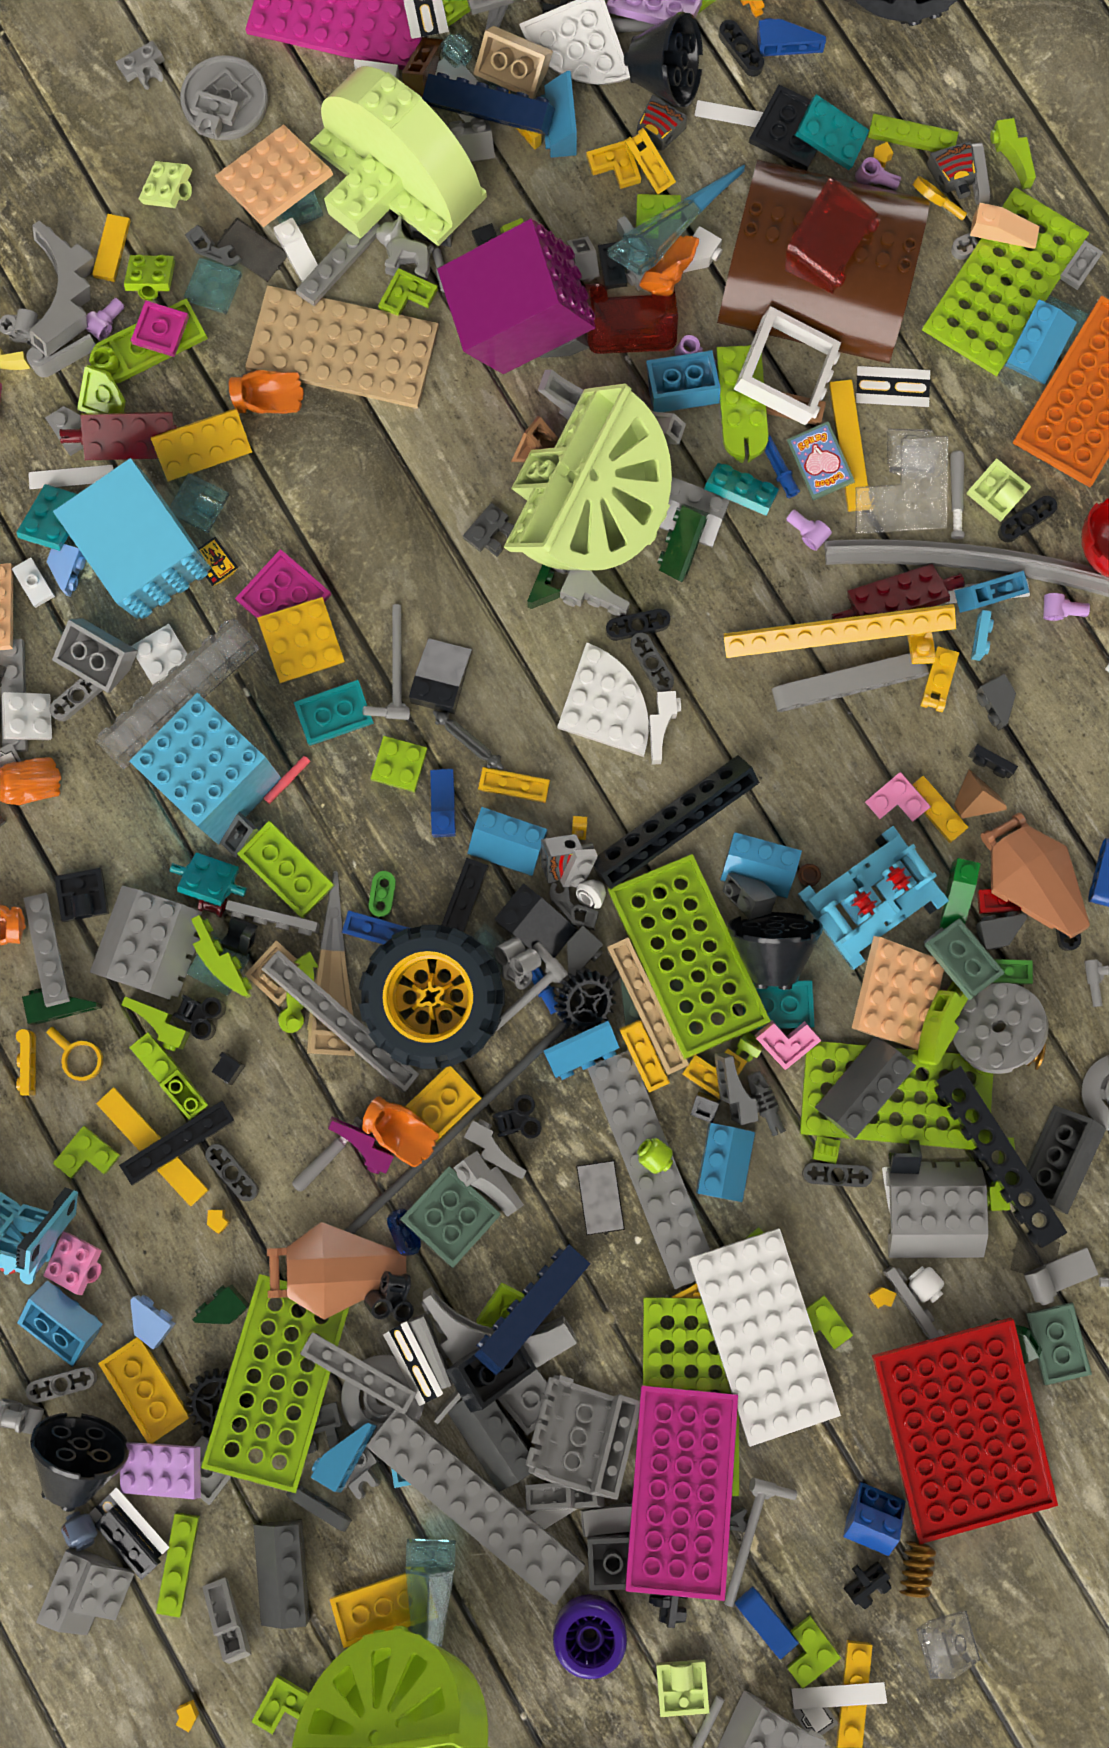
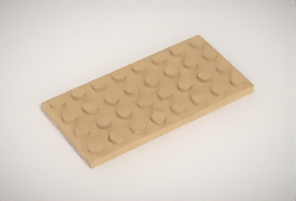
(343, 346)

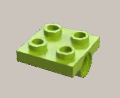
(149, 275)

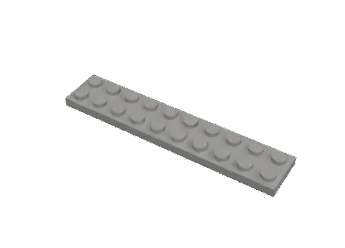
(660, 1194)
(476, 1505)

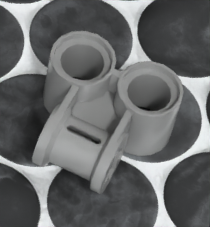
(19, 325)
(517, 962)
(19, 1416)

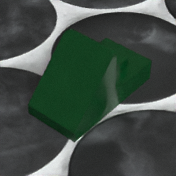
(541, 592)

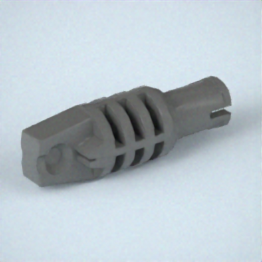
(767, 1102)

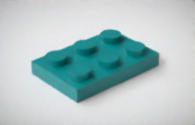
(832, 132)
(741, 488)
(41, 523)
(333, 713)
(790, 1006)

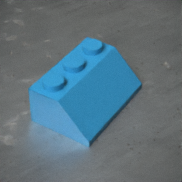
(563, 131)
(1041, 342)
(683, 381)
(506, 841)
(762, 861)
(582, 1050)
(725, 1162)
(59, 1323)

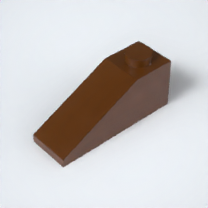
(421, 63)

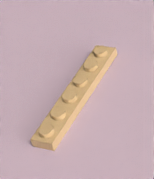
(647, 1005)

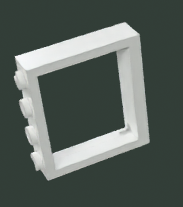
(772, 397)

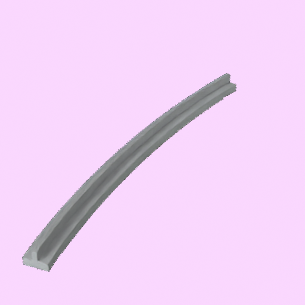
(966, 557)

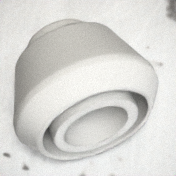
(591, 893)

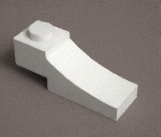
(295, 248)
(667, 709)

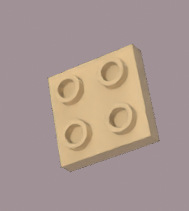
(265, 982)

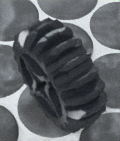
(568, 1007)
(206, 1399)

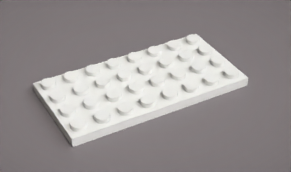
(764, 1337)

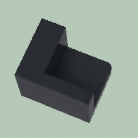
(240, 936)
(228, 1068)
(906, 1162)

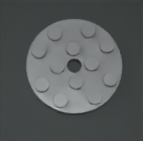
(1014, 1046)

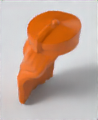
(669, 269)
(267, 392)
(29, 781)
(11, 925)
(399, 1131)

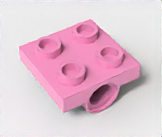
(74, 1264)

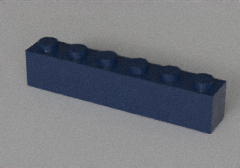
(488, 104)
(531, 1310)

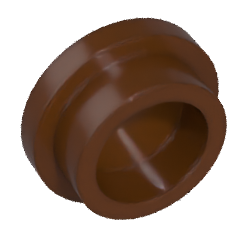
(809, 875)

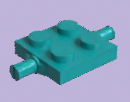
(208, 879)

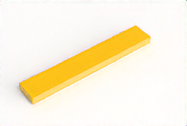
(848, 436)
(142, 1136)

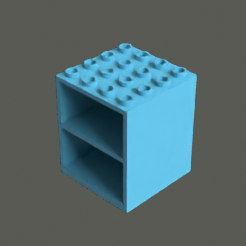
(132, 540)
(206, 767)

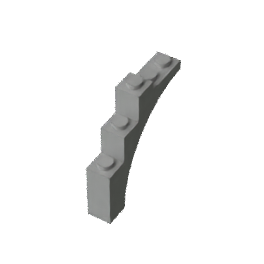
(65, 316)
(567, 395)
(585, 585)
(463, 1334)

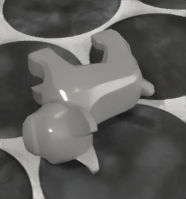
(403, 250)

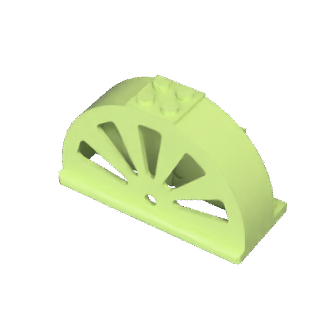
(394, 158)
(586, 488)

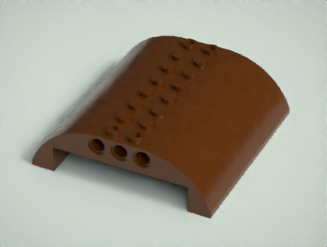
(879, 274)

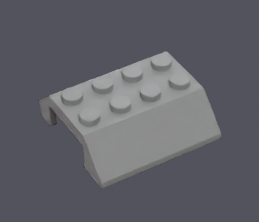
(147, 943)
(938, 1212)
(583, 1438)
(760, 1727)

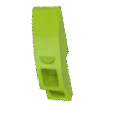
(223, 966)
(940, 1024)
(169, 1075)

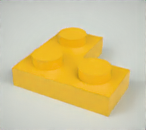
(616, 158)
(706, 1075)

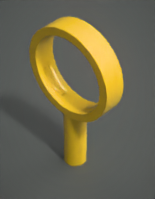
(937, 197)
(68, 1047)

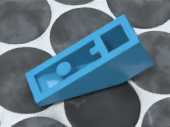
(991, 591)
(339, 1462)

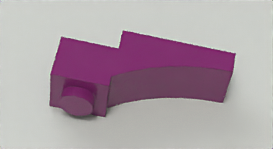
(375, 1157)

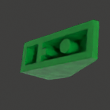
(959, 891)

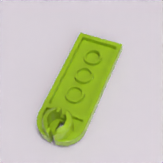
(126, 360)
(740, 414)

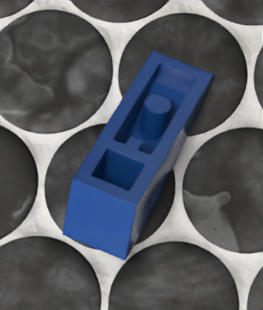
(785, 38)

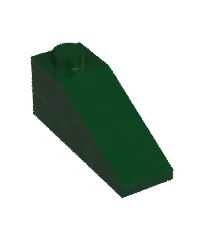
(38, 1013)

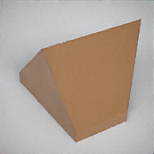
(535, 437)
(977, 798)

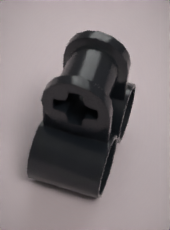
(197, 1014)
(516, 1119)
(391, 1294)

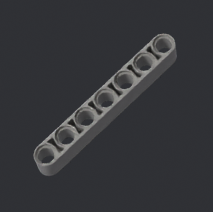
(847, 682)

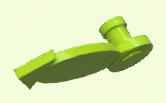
(291, 1017)

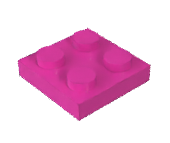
(159, 328)

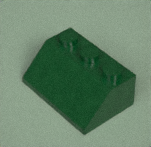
(682, 541)

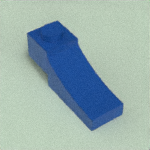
(442, 803)

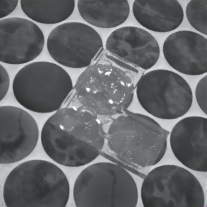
(920, 497)

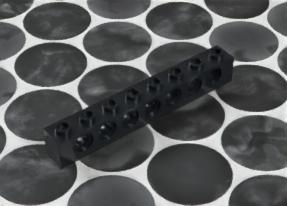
(675, 821)
(1052, 1226)

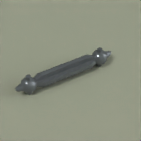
(468, 739)

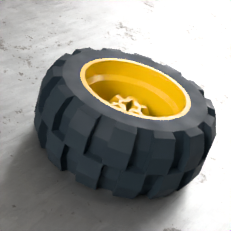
(385, 997)

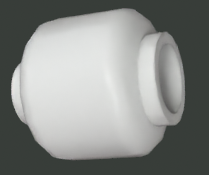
(926, 1284)

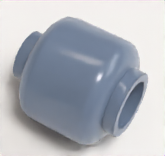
(79, 1531)

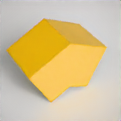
(883, 153)
(579, 827)
(217, 1221)
(882, 1297)
(187, 1715)

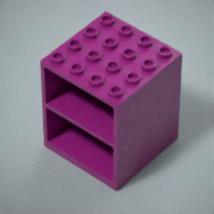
(516, 297)

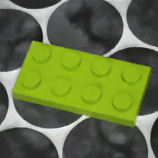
(286, 869)

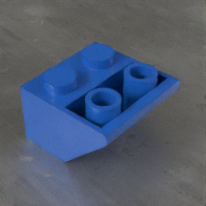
(875, 1519)

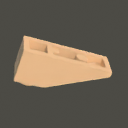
(1003, 226)

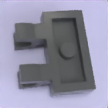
(486, 527)
(328, 1421)

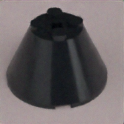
(668, 59)
(775, 946)
(76, 1457)

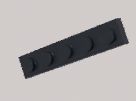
(463, 898)
(176, 1143)

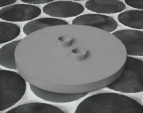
(233, 80)

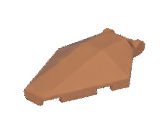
(1036, 876)
(331, 1269)

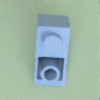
(66, 566)
(148, 1322)

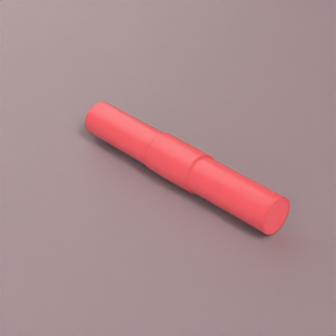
(286, 779)

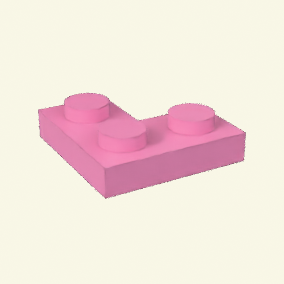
(898, 792)
(787, 1048)

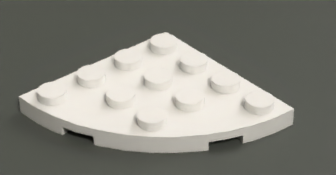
(580, 42)
(606, 704)

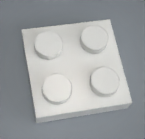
(160, 653)
(26, 716)

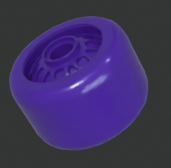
(589, 1656)

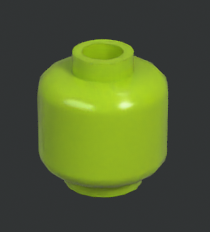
(655, 1155)

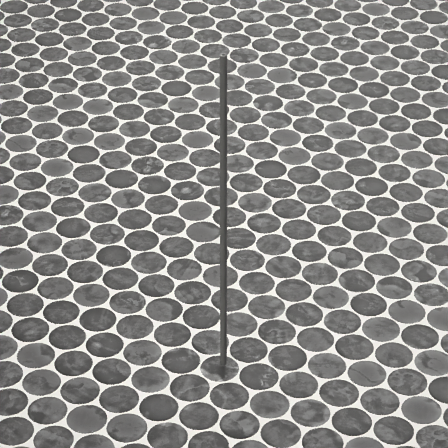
(466, 1119)

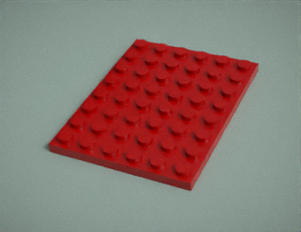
(965, 1430)

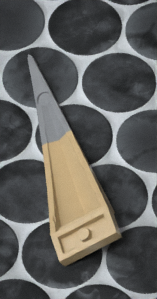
(332, 978)

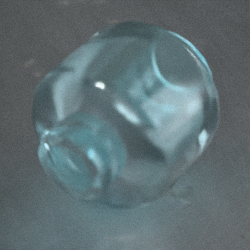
(456, 50)

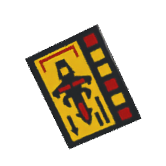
(219, 560)

